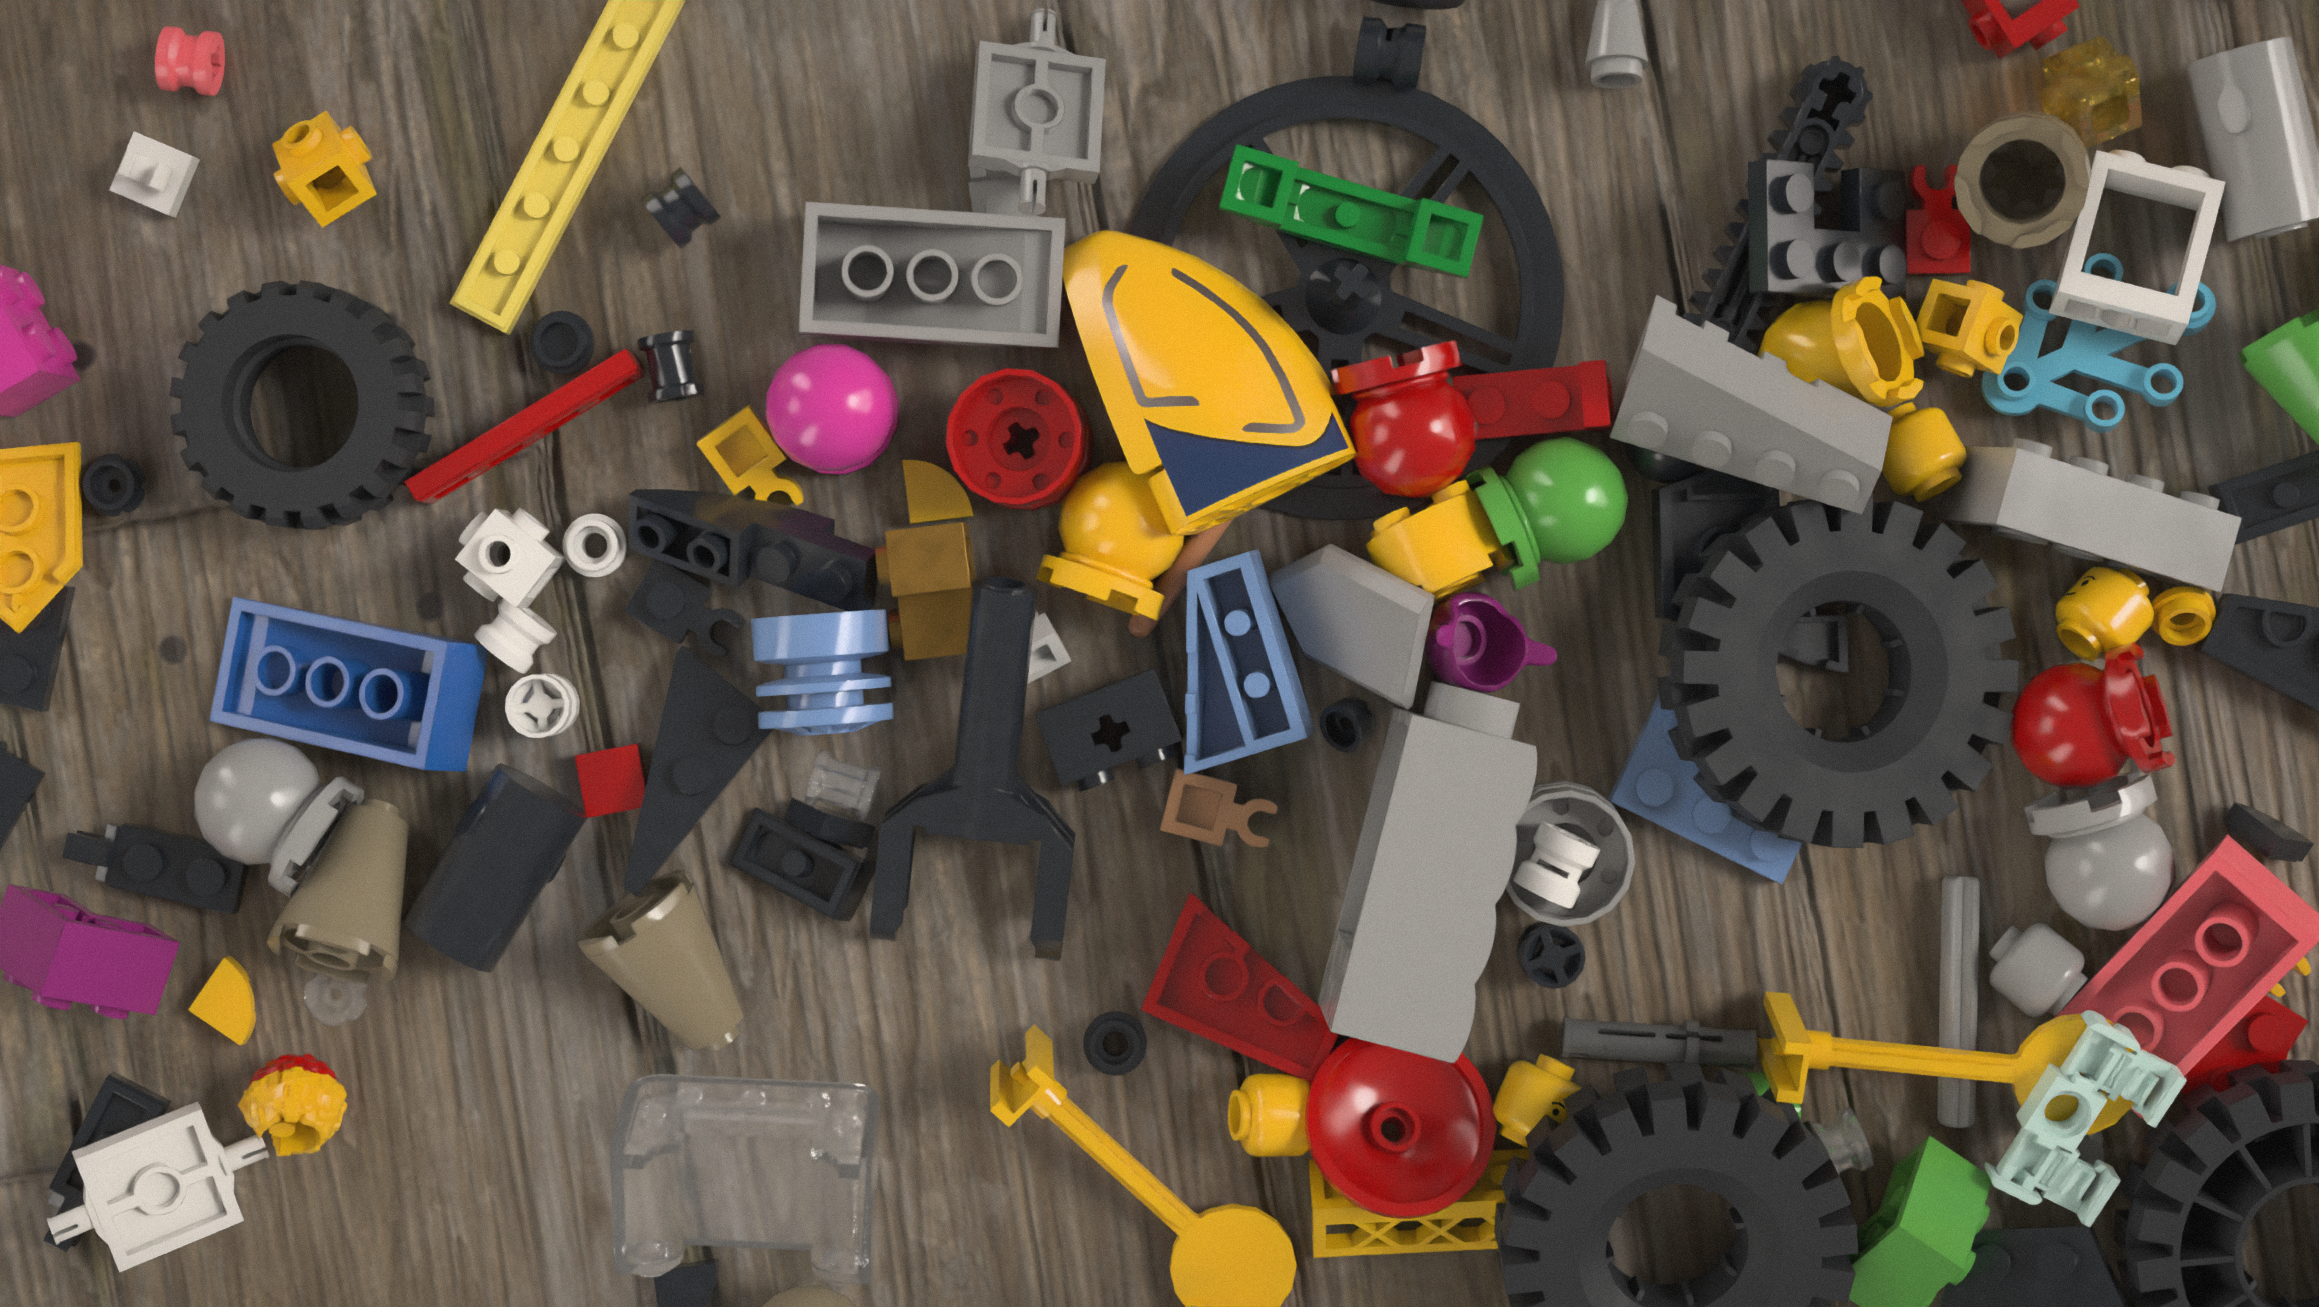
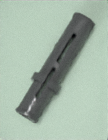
(1658, 1043)

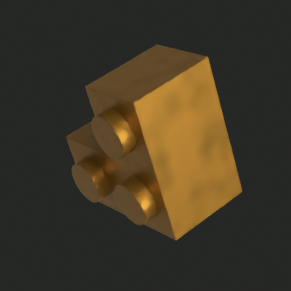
(933, 580)

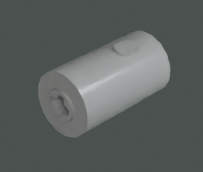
(2258, 137)

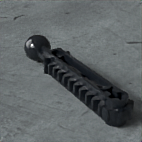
(1805, 141)

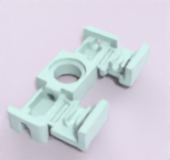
(2037, 1150)

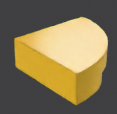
(934, 493)
(227, 1002)

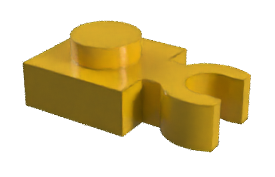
(746, 455)

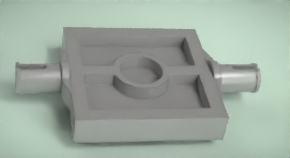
(1037, 112)

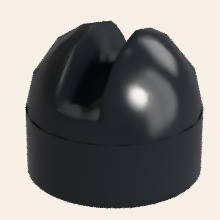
(1336, 731)

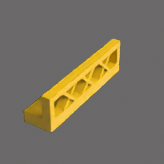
(1437, 1234)

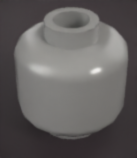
(2037, 969)

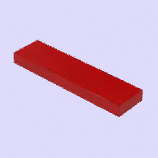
(526, 427)

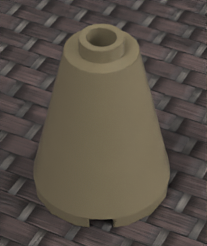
(350, 899)
(668, 961)

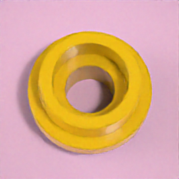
(2183, 615)

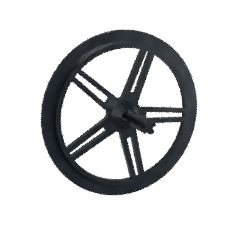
(1349, 294)

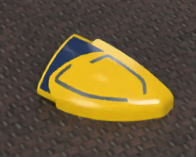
(1199, 380)

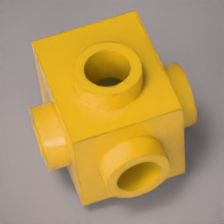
(323, 168)
(1968, 327)

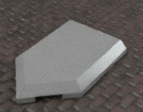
(1356, 620)

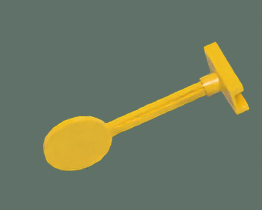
(1797, 1050)
(1220, 1256)

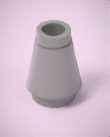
(1616, 45)

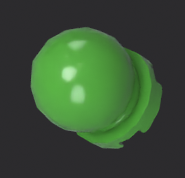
(1553, 505)

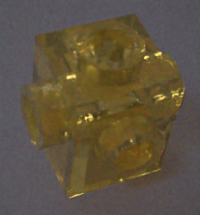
(2092, 91)

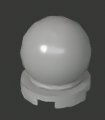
(269, 806)
(2104, 855)

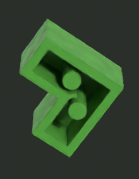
(1921, 1229)

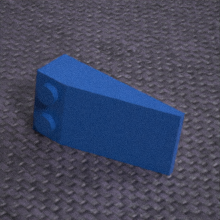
(349, 685)

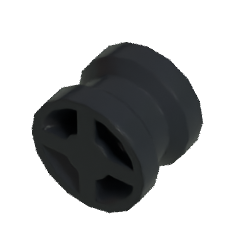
(680, 208)
(1556, 964)

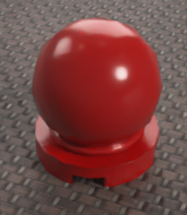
(1408, 421)
(2085, 722)

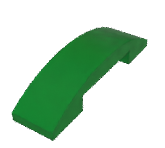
(1349, 214)

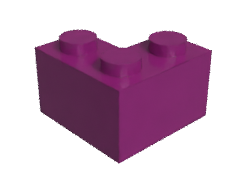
(82, 955)

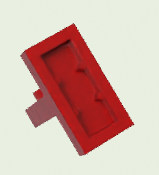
(1540, 400)

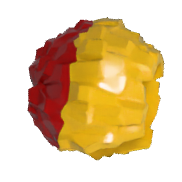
(296, 1102)

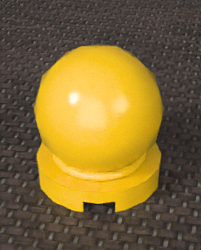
(1851, 343)
(1113, 541)

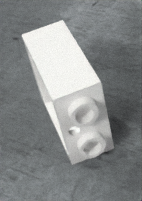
(2121, 304)

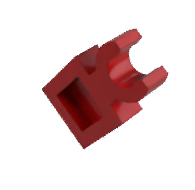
(1936, 233)

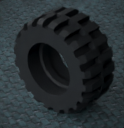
(220, 391)

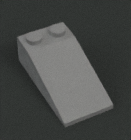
(930, 276)

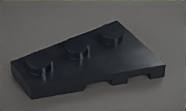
(2268, 644)

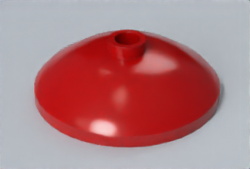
(1441, 1121)

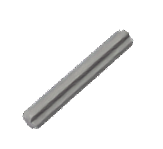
(1958, 993)

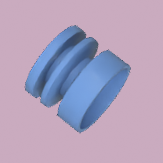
(822, 670)

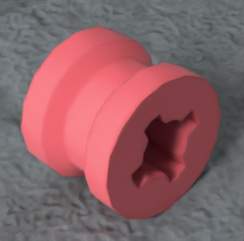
(189, 61)

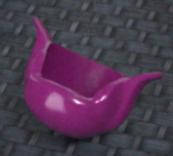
(1480, 644)

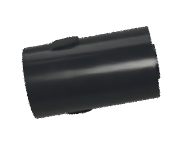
(494, 868)

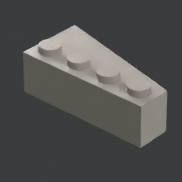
(1747, 414)
(2092, 514)

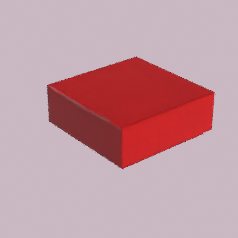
(612, 779)

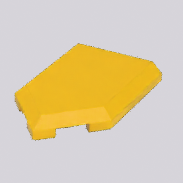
(38, 527)

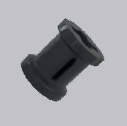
(671, 366)

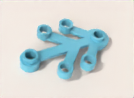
(2085, 355)

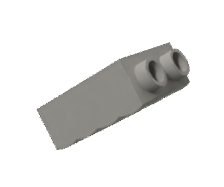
(1429, 874)

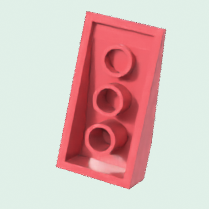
(2202, 957)

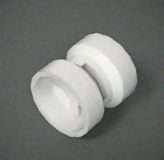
(529, 706)
(1562, 851)

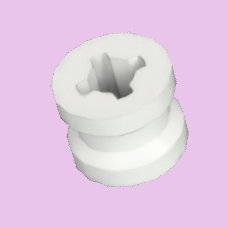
(515, 635)

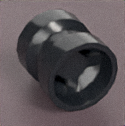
(1389, 52)

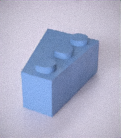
(1240, 666)

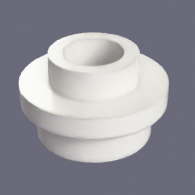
(575, 545)

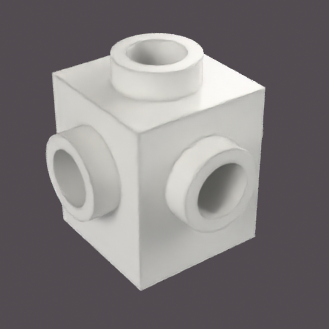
(530, 563)

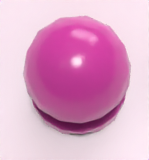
(832, 409)

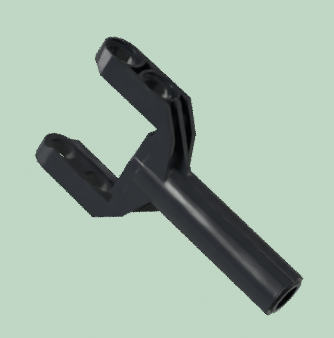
(982, 790)

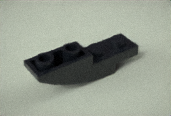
(754, 538)

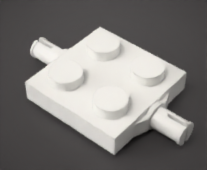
(157, 1186)

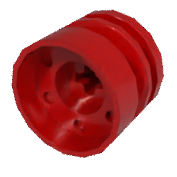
(985, 430)

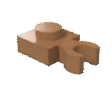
(1205, 806)

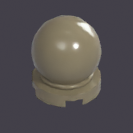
(2023, 179)

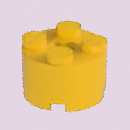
(1441, 545)

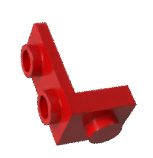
(1997, 31)

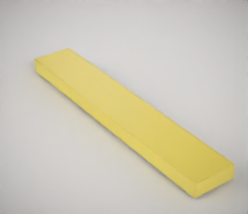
(564, 159)

